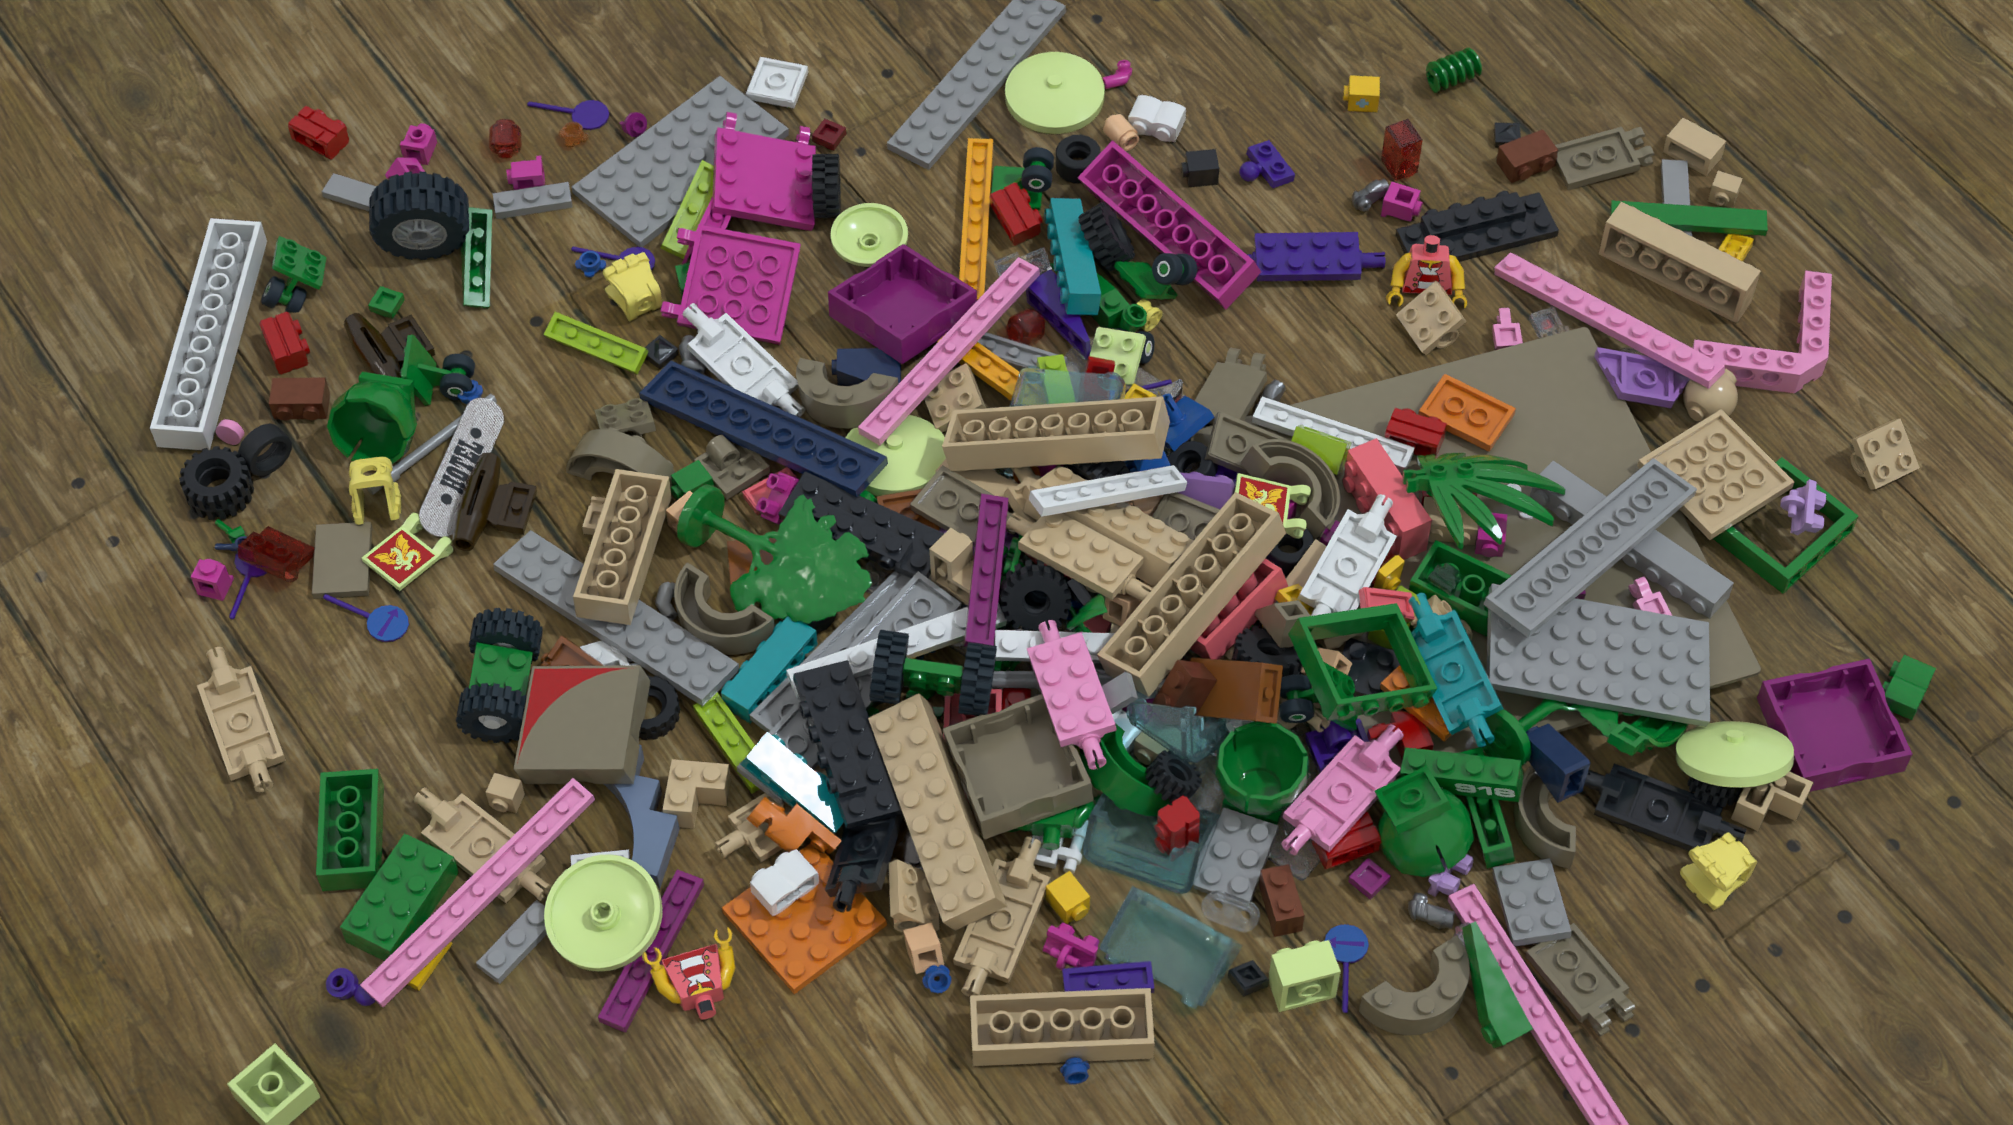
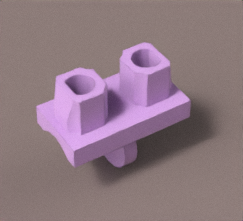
(1801, 507)
(1445, 881)

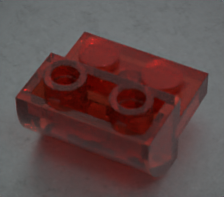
(275, 553)

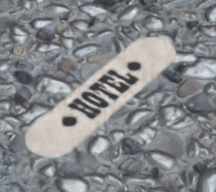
(473, 437)

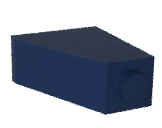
(858, 364)
(1557, 762)

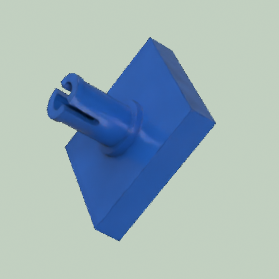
(1185, 420)

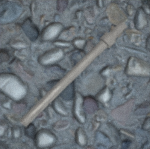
(423, 450)

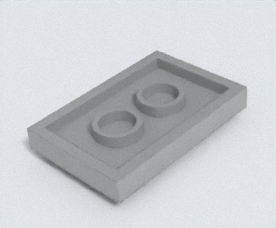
(1236, 855)
(1531, 902)

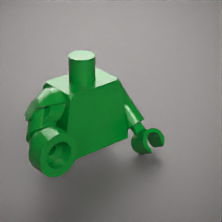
(1060, 824)

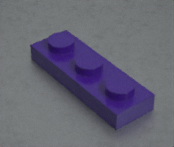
(1109, 977)

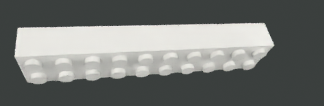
(209, 335)

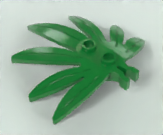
(1455, 478)

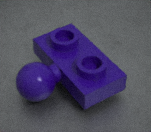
(1269, 163)

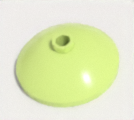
(866, 226)

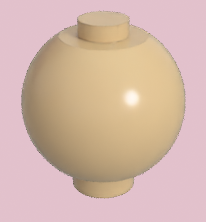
(1704, 402)

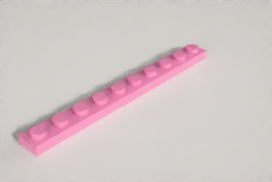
(1610, 320)
(948, 351)
(477, 892)
(1546, 1024)

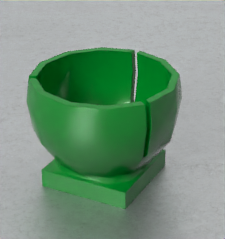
(378, 413)
(1261, 770)
(1417, 819)

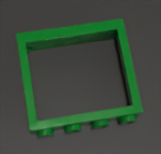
(1770, 569)
(1359, 621)

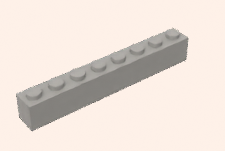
(1654, 556)

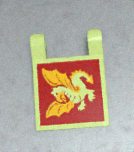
(1276, 497)
(404, 556)

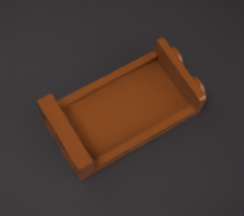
(1242, 690)

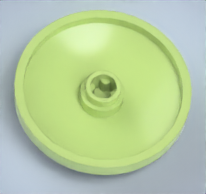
(1054, 92)
(912, 455)
(1734, 754)
(603, 912)

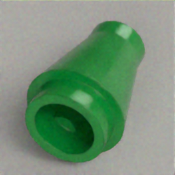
(1133, 318)

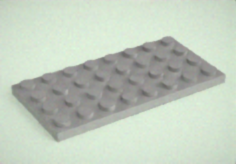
(650, 176)
(1607, 661)

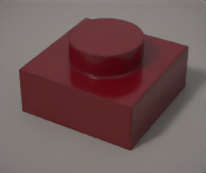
(829, 134)

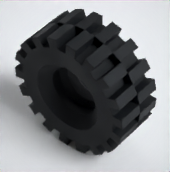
(826, 185)
(1106, 236)
(1033, 578)
(1260, 647)

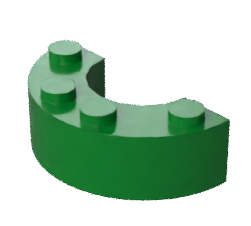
(1123, 777)

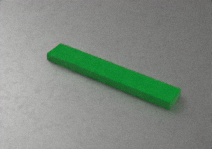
(1704, 217)

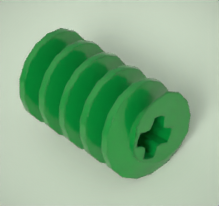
(1453, 68)

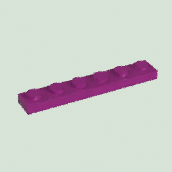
(986, 570)
(636, 976)

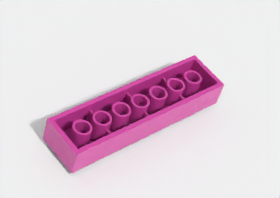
(1169, 223)

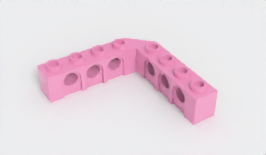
(1781, 369)

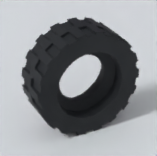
(669, 714)

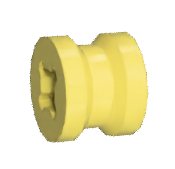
(1153, 314)

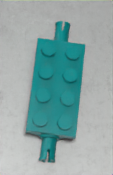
(1462, 684)

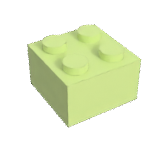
(1303, 975)
(273, 1089)

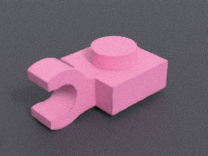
(1504, 332)
(1646, 599)

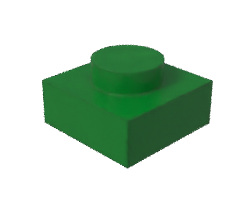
(386, 302)

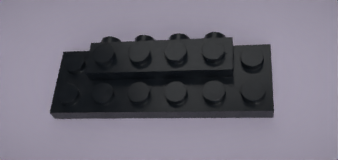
(1484, 225)
(889, 536)
(846, 744)

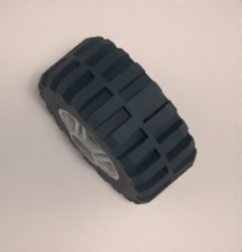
(418, 215)

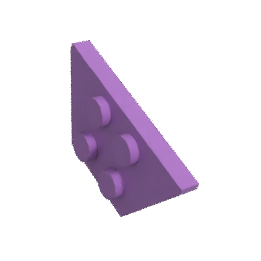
(1640, 378)

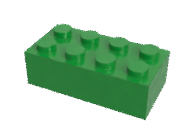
(1471, 590)
(349, 829)
(399, 897)

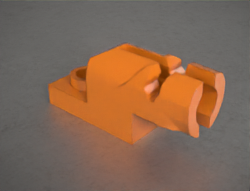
(792, 828)

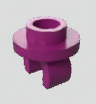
(634, 124)

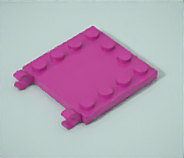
(763, 177)
(738, 276)

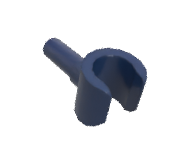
(232, 547)

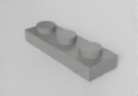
(532, 200)
(514, 944)

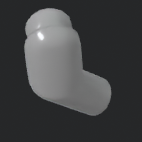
(663, 599)

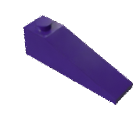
(1045, 299)

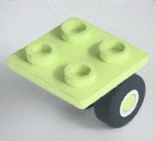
(1125, 349)

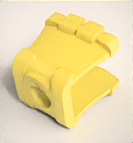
(633, 285)
(382, 477)
(1718, 870)

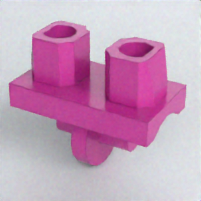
(782, 487)
(1070, 949)

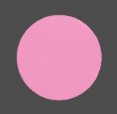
(230, 432)

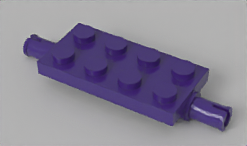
(1312, 256)

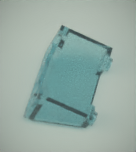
(1047, 386)
(1178, 729)
(1126, 845)
(1180, 947)

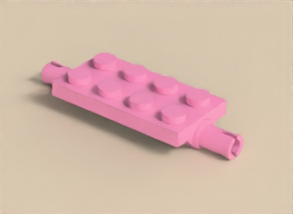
(1072, 692)
(1342, 792)

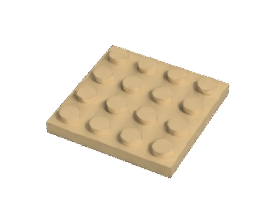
(1726, 469)

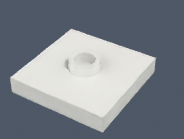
(777, 82)

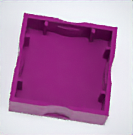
(901, 303)
(1836, 724)

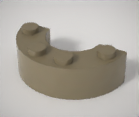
(836, 404)
(611, 450)
(1294, 466)
(726, 632)
(1539, 827)
(1423, 1010)

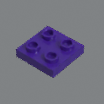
(1331, 741)

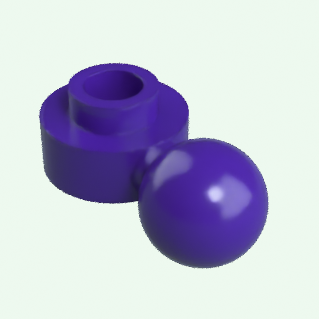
(348, 988)

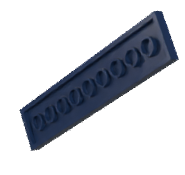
(763, 428)

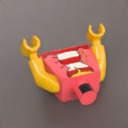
(1423, 267)
(695, 977)

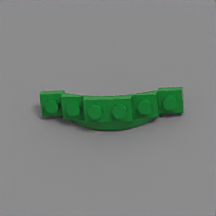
(1645, 734)

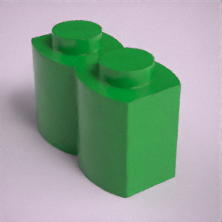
(1907, 686)

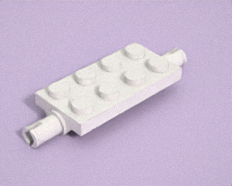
(741, 361)
(1349, 560)

